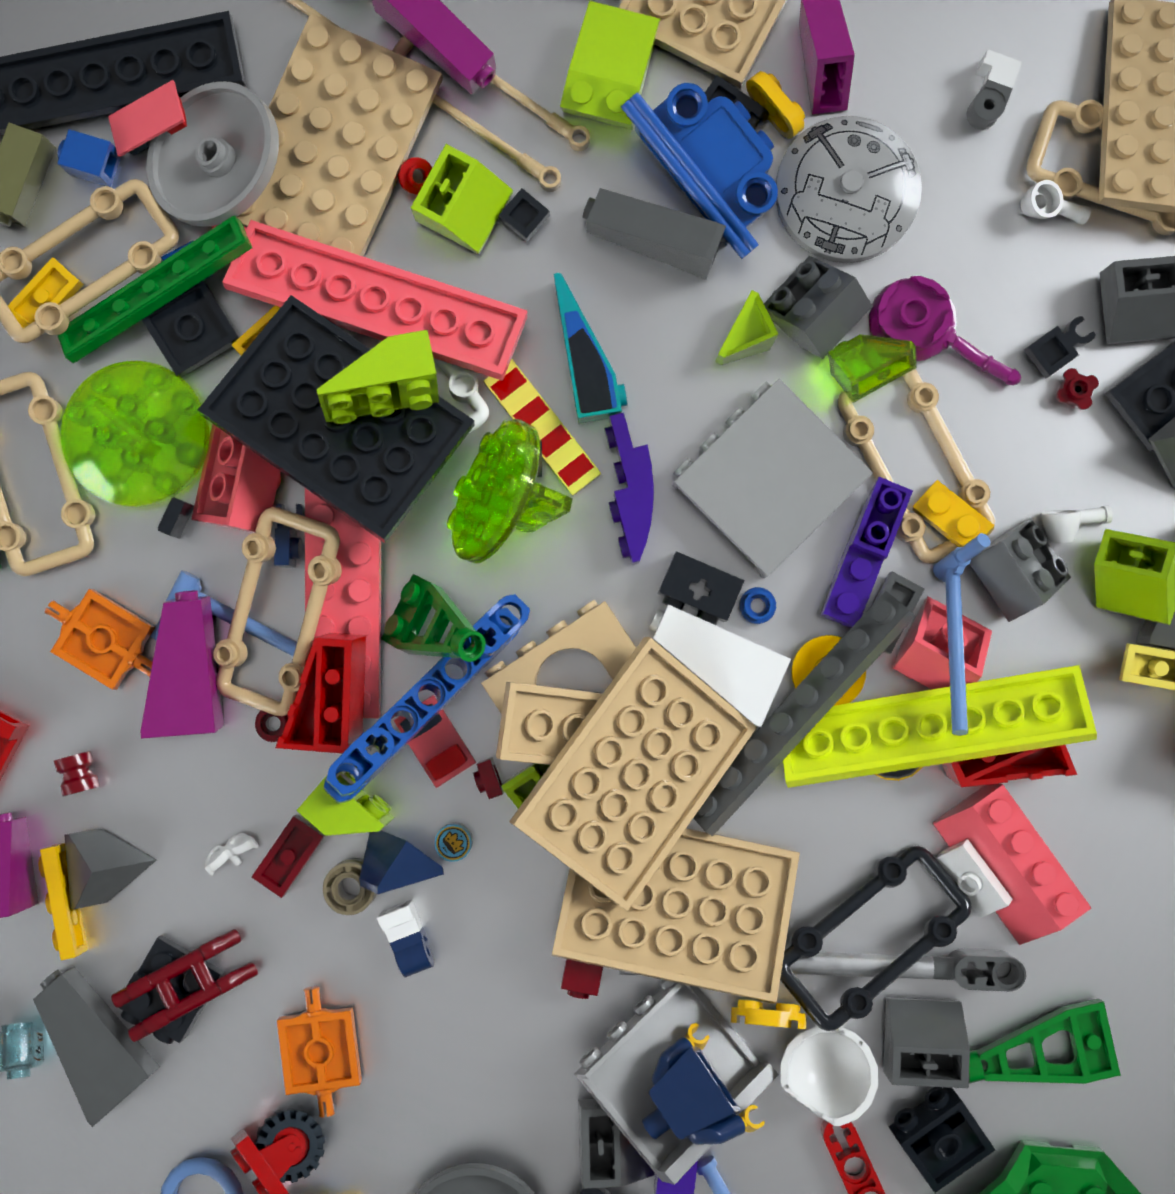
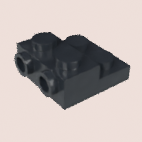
(139, 1009)
(941, 1137)

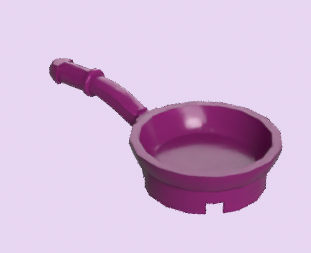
(923, 313)

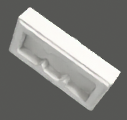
(974, 878)

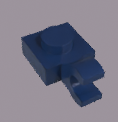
(287, 543)

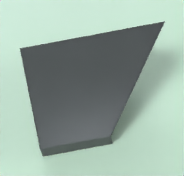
(100, 866)

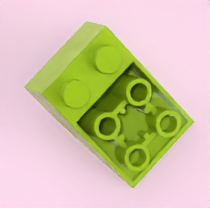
(384, 379)

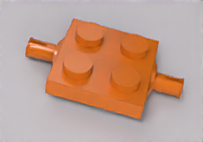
(101, 638)
(319, 1051)

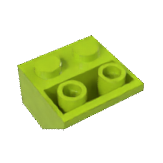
(461, 199)
(1136, 576)
(355, 816)

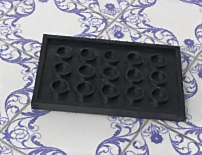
(362, 467)

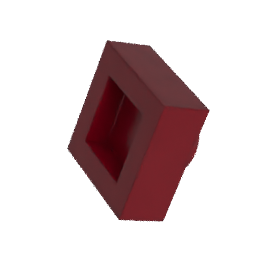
(488, 778)

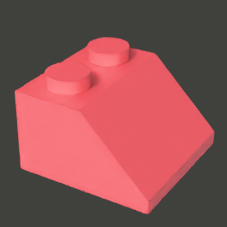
(925, 647)

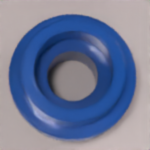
(767, 599)

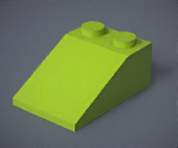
(608, 63)

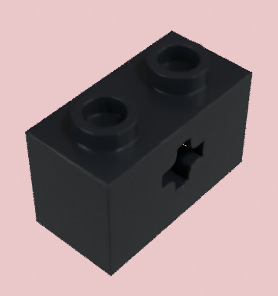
(722, 588)

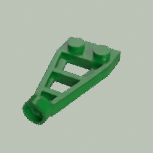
(410, 614)
(1090, 1041)

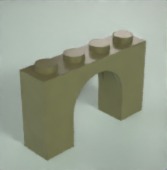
(23, 167)

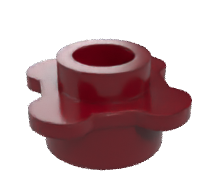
(1067, 392)

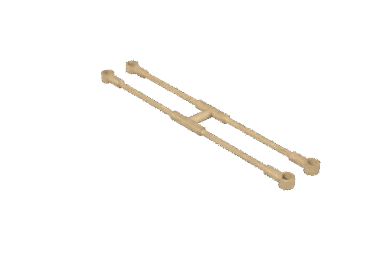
(523, 160)

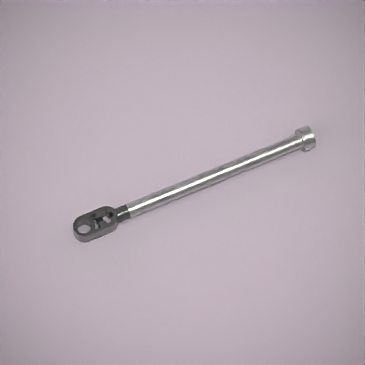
(926, 968)

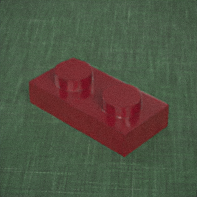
(288, 856)

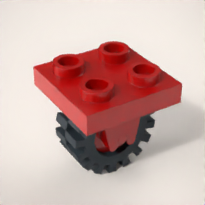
(284, 1150)

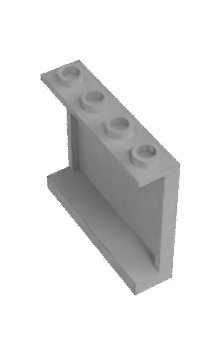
(771, 476)
(624, 1066)

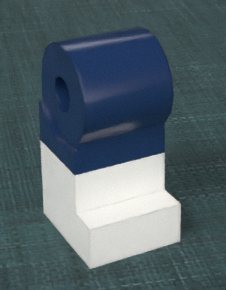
(406, 938)

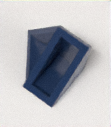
(394, 864)

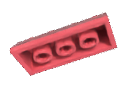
(234, 484)
(1019, 858)

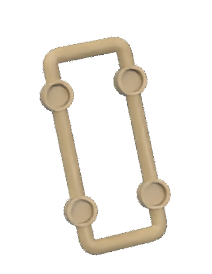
(1085, 119)
(142, 256)
(921, 399)
(74, 513)
(322, 570)

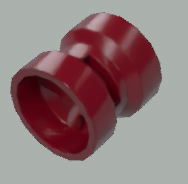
(76, 773)

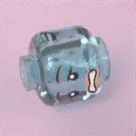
(20, 1049)

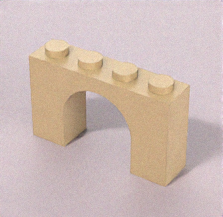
(593, 632)

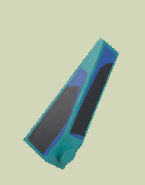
(590, 372)

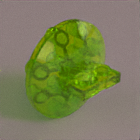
(134, 434)
(502, 493)

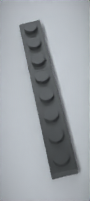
(804, 708)

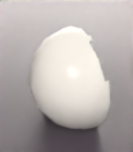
(830, 1073)

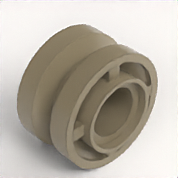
(336, 896)

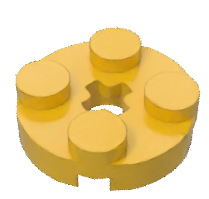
(756, 1015)

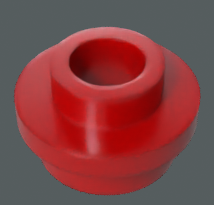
(406, 171)

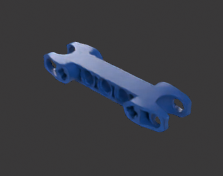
(389, 741)

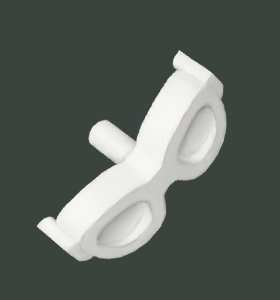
(236, 845)

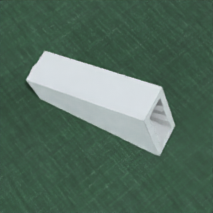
(729, 664)

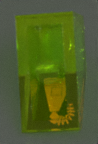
(870, 363)

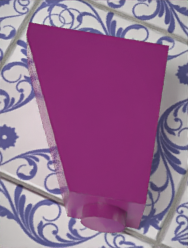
(826, 55)
(16, 867)

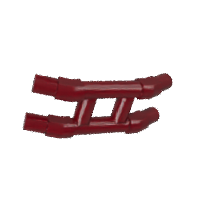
(161, 979)

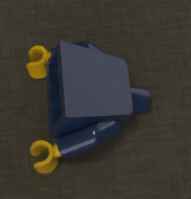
(693, 1097)

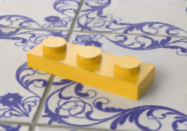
(69, 929)

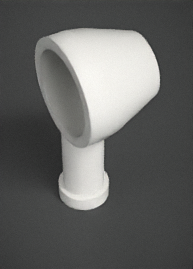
(1046, 200)
(1063, 524)

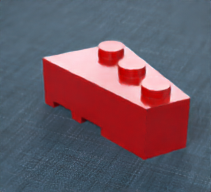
(330, 696)
(1011, 766)

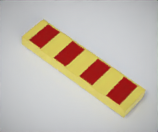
(558, 445)

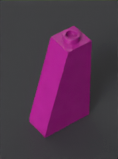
(442, 39)
(183, 672)

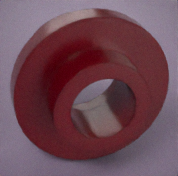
(263, 729)

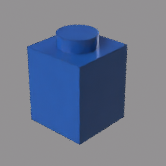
(88, 158)

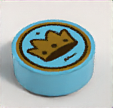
(453, 842)

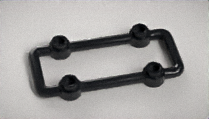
(938, 932)

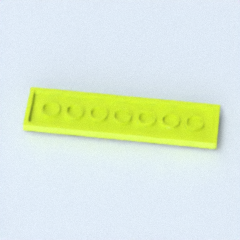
(917, 727)

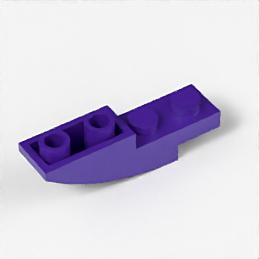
(634, 503)
(866, 552)

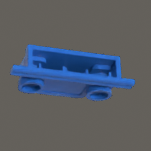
(711, 157)

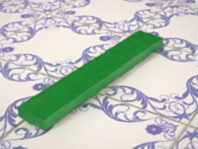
(154, 288)

